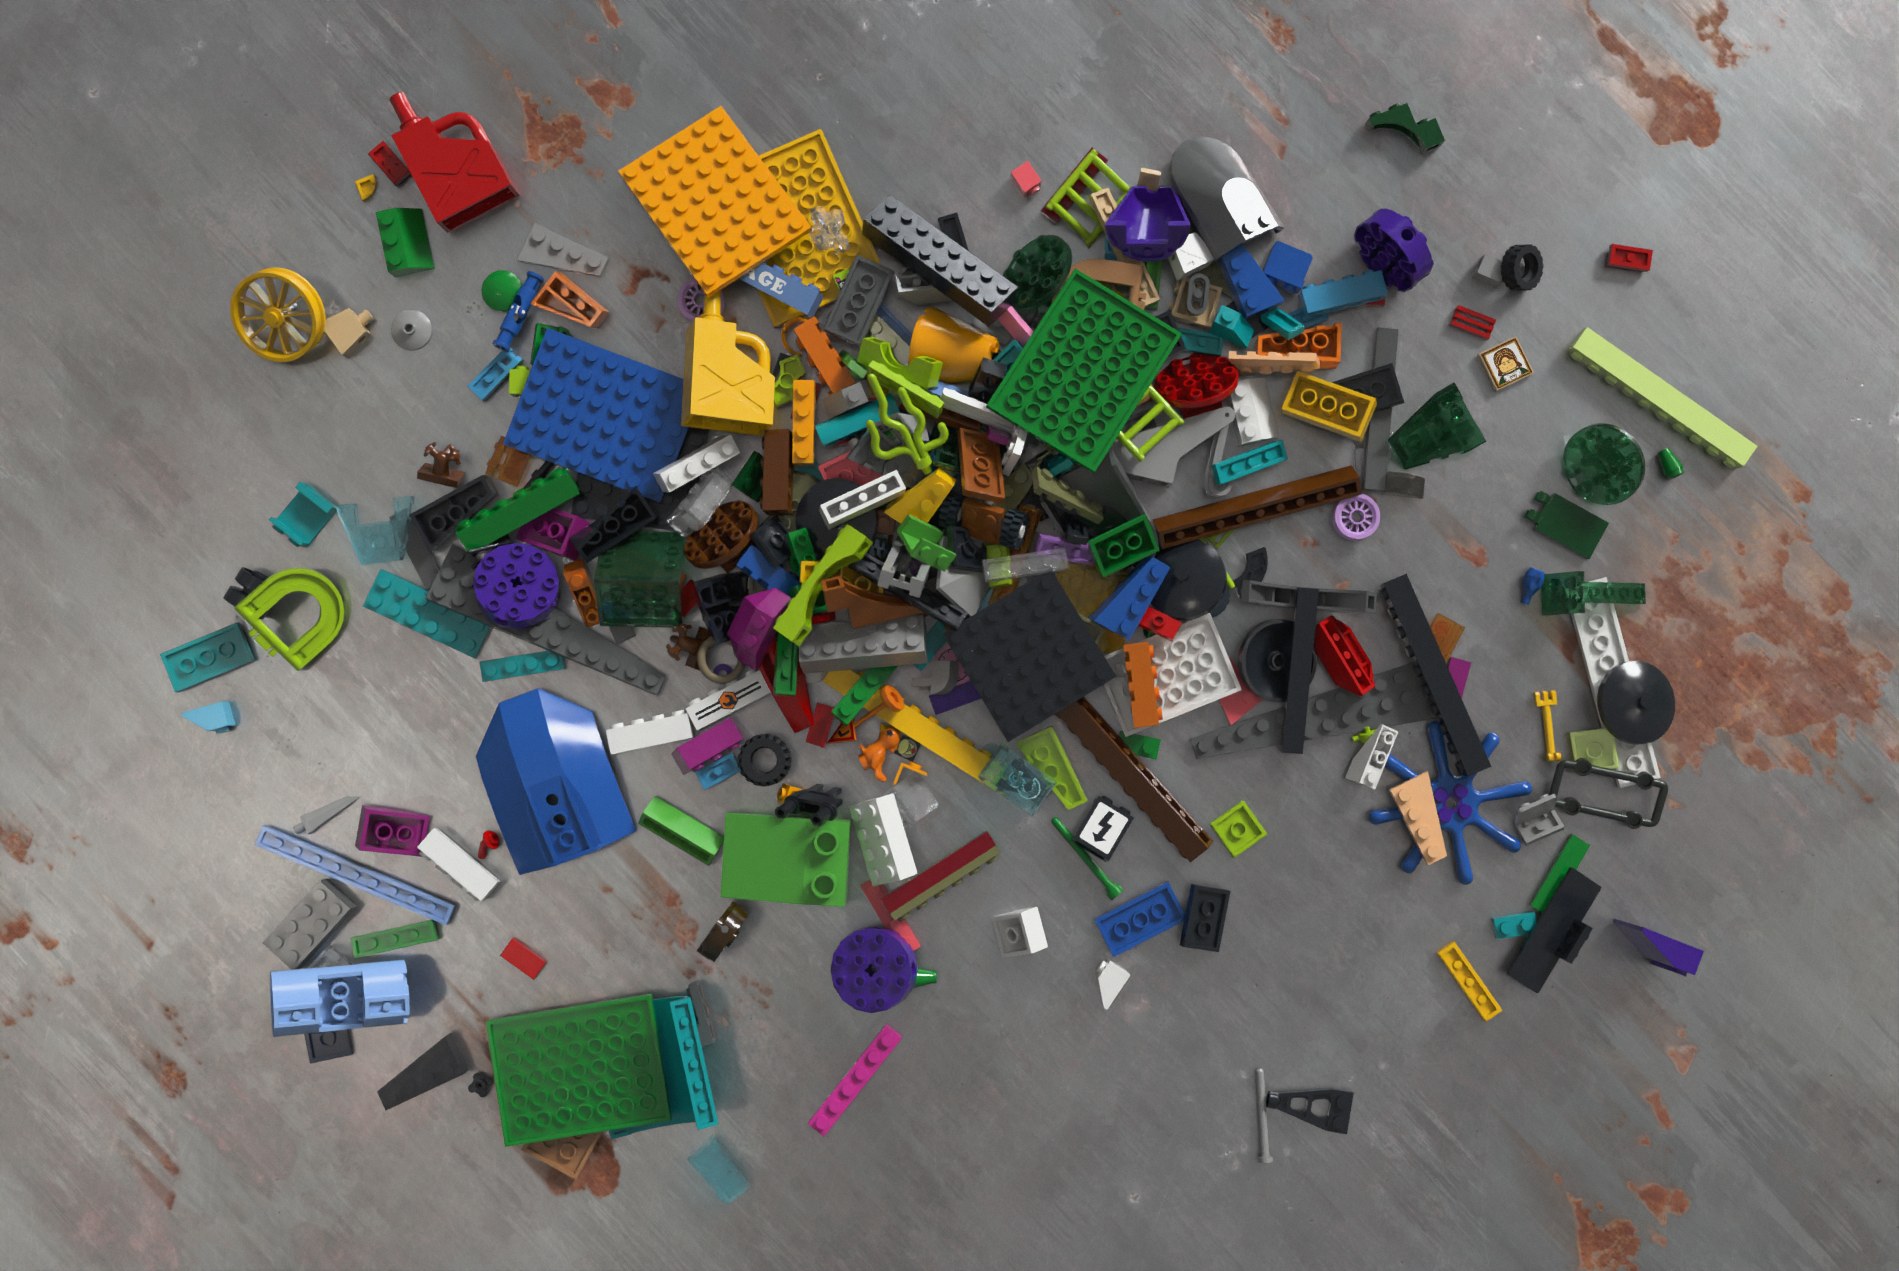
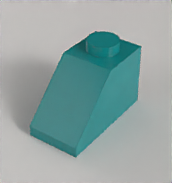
(1232, 327)

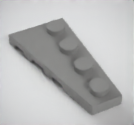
(556, 251)

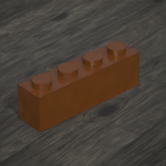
(777, 472)

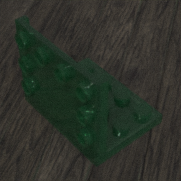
(641, 581)

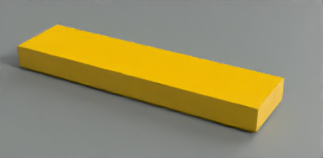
(1469, 981)

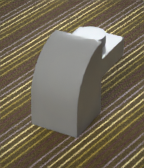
(942, 680)

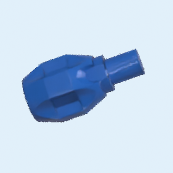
(1532, 583)

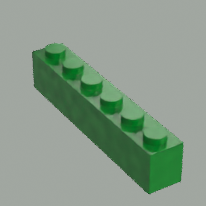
(517, 510)

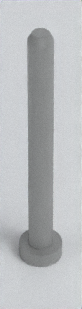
(1262, 1116)

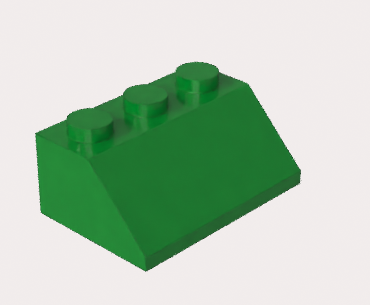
(405, 241)
(1122, 546)

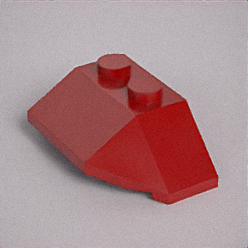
(1343, 656)

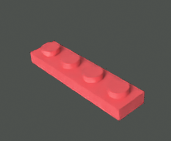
(874, 894)

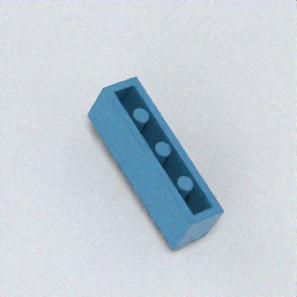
(1342, 294)

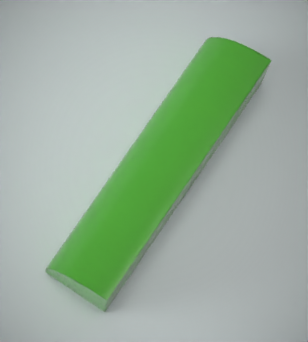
(681, 830)

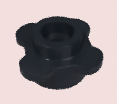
(485, 1081)

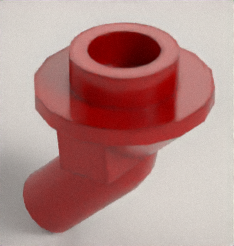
(490, 840)

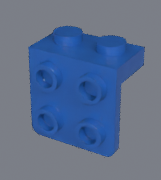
(1287, 267)

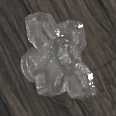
(827, 229)

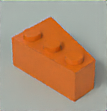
(570, 301)

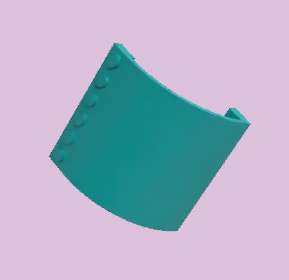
(683, 1066)

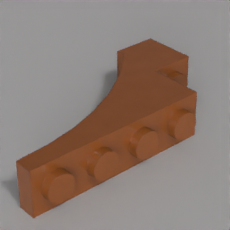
(863, 605)

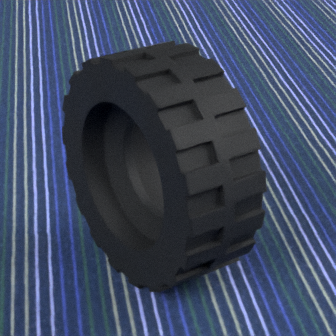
(1511, 263)

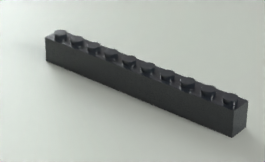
(1435, 676)

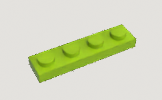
(930, 403)

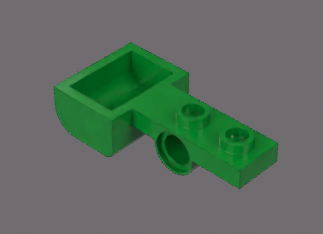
(802, 550)

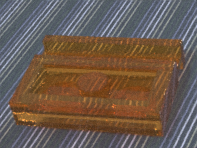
(1446, 634)

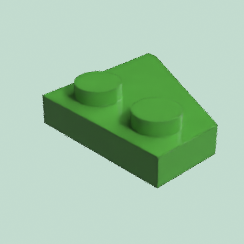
(857, 369)

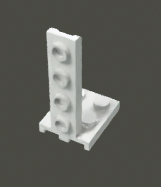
(977, 410)

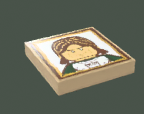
(1505, 363)

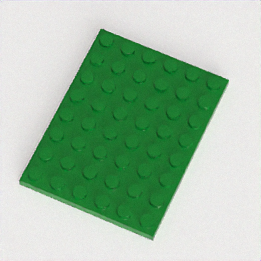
(1084, 370)
(578, 1070)

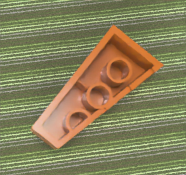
(1141, 684)

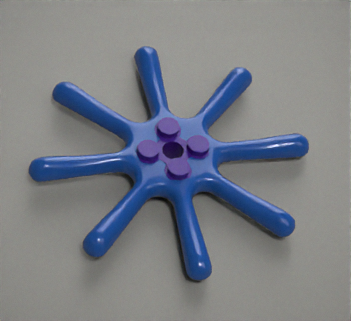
(1465, 804)

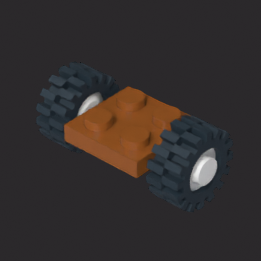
(984, 520)

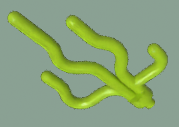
(915, 448)

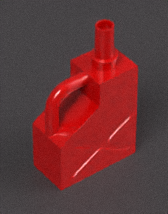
(454, 175)

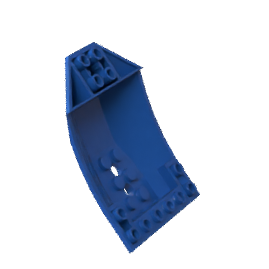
(542, 749)

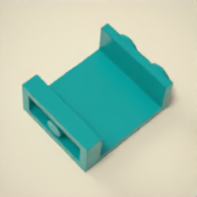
(304, 516)

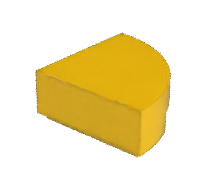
(366, 187)

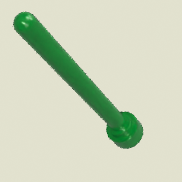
(1111, 888)

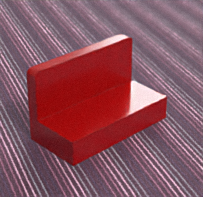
(823, 721)

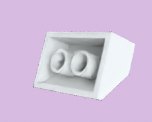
(1253, 412)

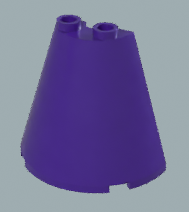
(1148, 224)

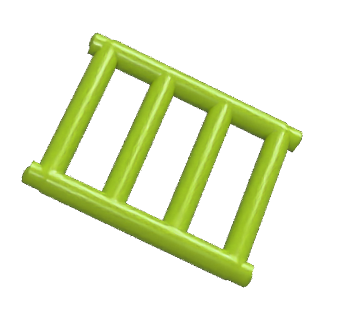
(1066, 189)
(1161, 405)

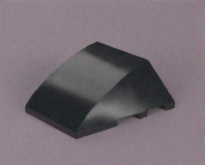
(720, 600)

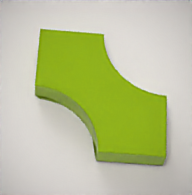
(790, 370)

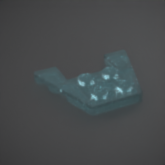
(380, 540)

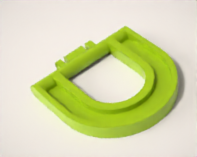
(275, 588)

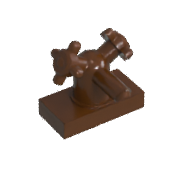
(440, 470)
(687, 644)

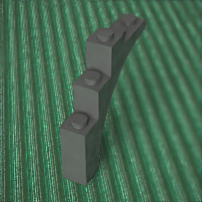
(1328, 599)

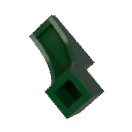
(1425, 134)

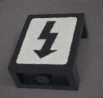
(1103, 828)

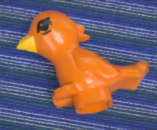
(874, 754)

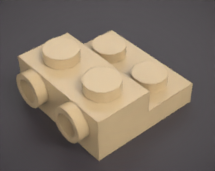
(1178, 307)

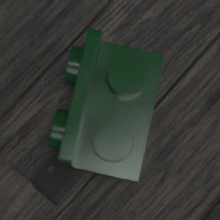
(749, 478)

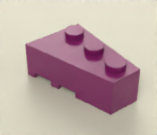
(707, 746)

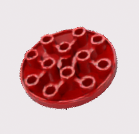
(1197, 385)

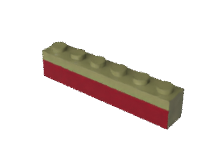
(941, 875)

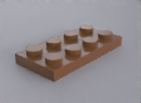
(980, 466)

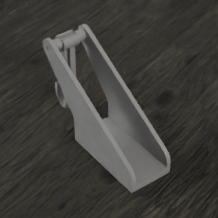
(1161, 461)

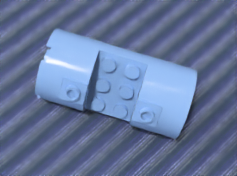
(339, 997)

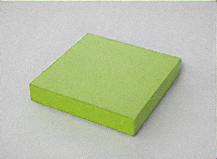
(1238, 829)

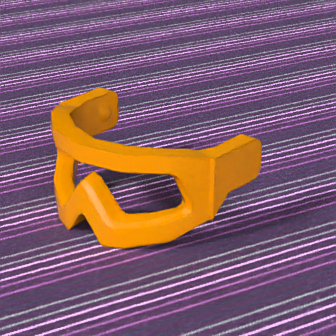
(787, 325)

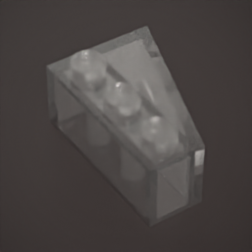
(700, 502)

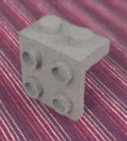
(1537, 819)

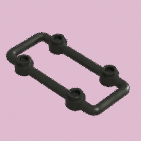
(1631, 818)

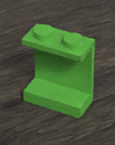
(921, 542)

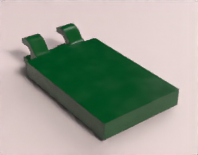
(1567, 524)

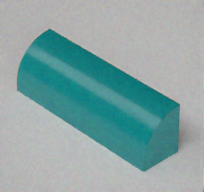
(852, 422)

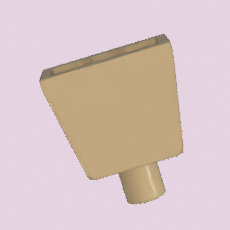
(348, 330)

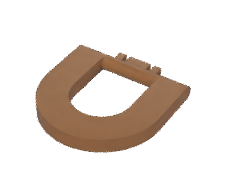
(1113, 273)

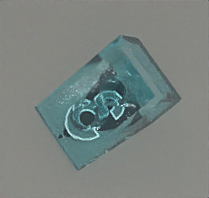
(1016, 779)

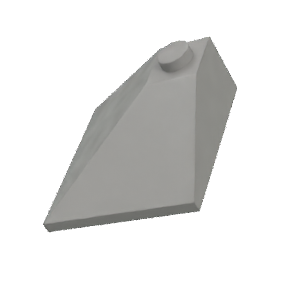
(961, 587)

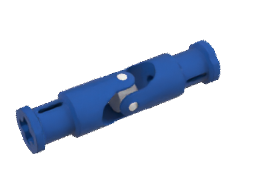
(519, 308)

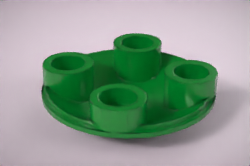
(500, 289)

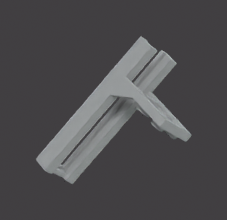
(892, 564)

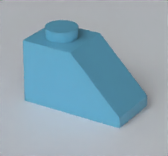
(212, 717)

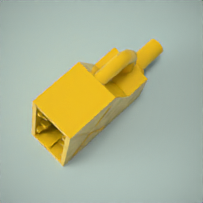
(720, 382)

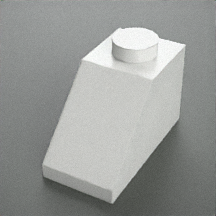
(1110, 981)

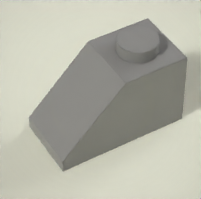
(845, 400)

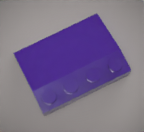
(1662, 950)

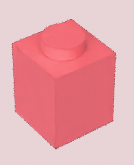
(1026, 179)

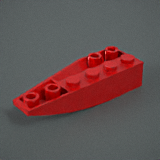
(797, 708)

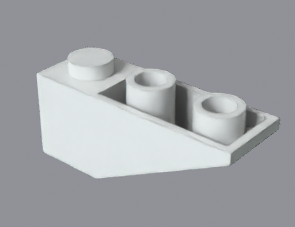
(1372, 757)

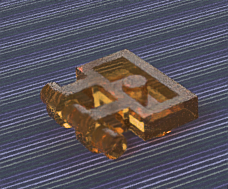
(513, 465)

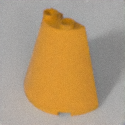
(951, 342)

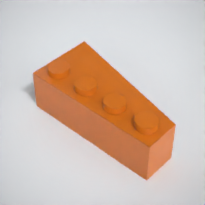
(1321, 340)
(822, 356)

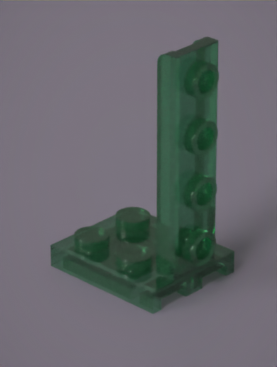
(1568, 593)

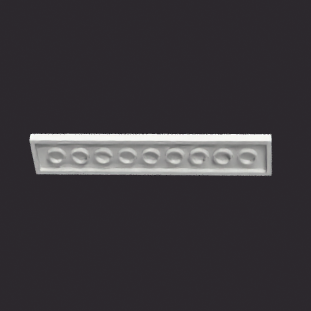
(1602, 650)

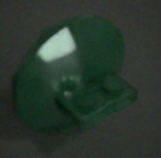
(1039, 271)
(1604, 463)

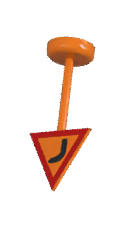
(891, 700)

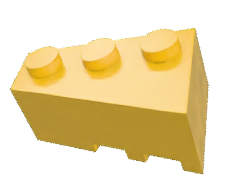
(923, 498)

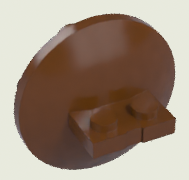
(723, 538)

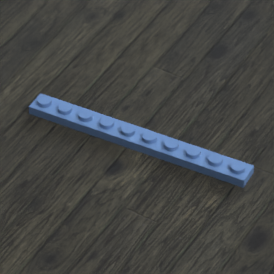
(355, 875)

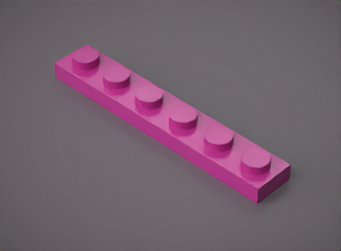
(855, 1080)

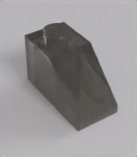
(1404, 485)

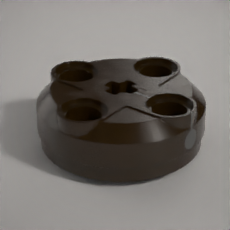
(723, 932)

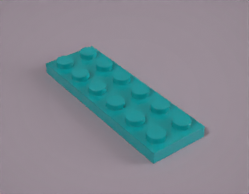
(408, 606)

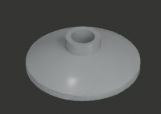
(418, 336)

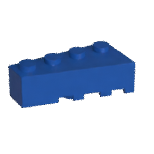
(1131, 598)

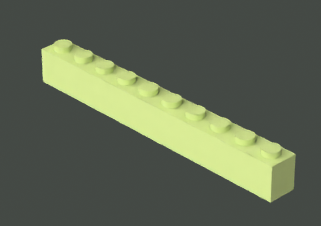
(1661, 398)

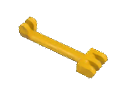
(1551, 755)

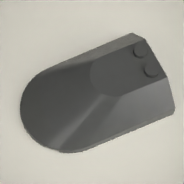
(1220, 195)

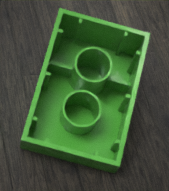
(786, 859)

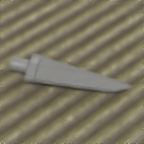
(318, 817)

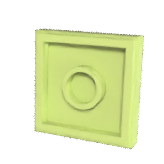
(1596, 746)

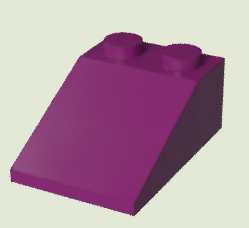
(553, 532)
(390, 831)

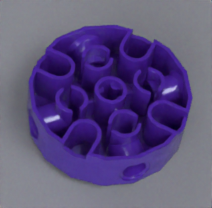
(1395, 248)
(535, 590)
(854, 975)

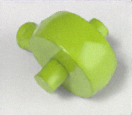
(1364, 735)

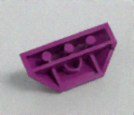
(754, 623)

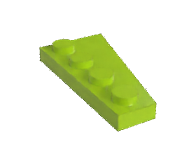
(1048, 755)

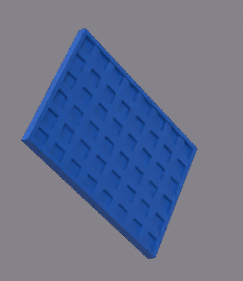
(599, 414)

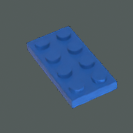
(1140, 919)

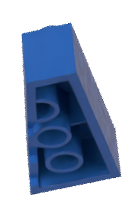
(1248, 283)
(759, 569)

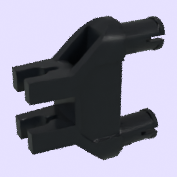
(812, 802)

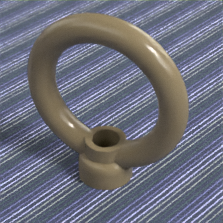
(721, 679)

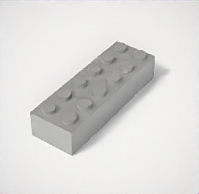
(885, 644)

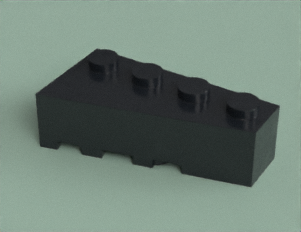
(430, 1070)

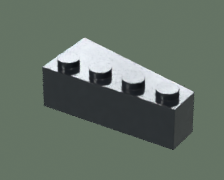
(441, 517)

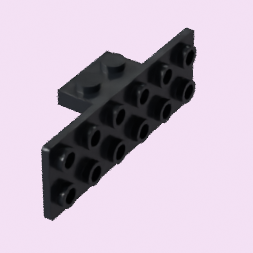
(1557, 931)

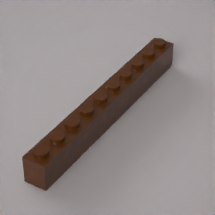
(1257, 506)
(1135, 779)

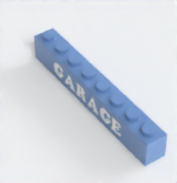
(785, 288)

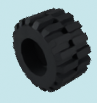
(746, 760)

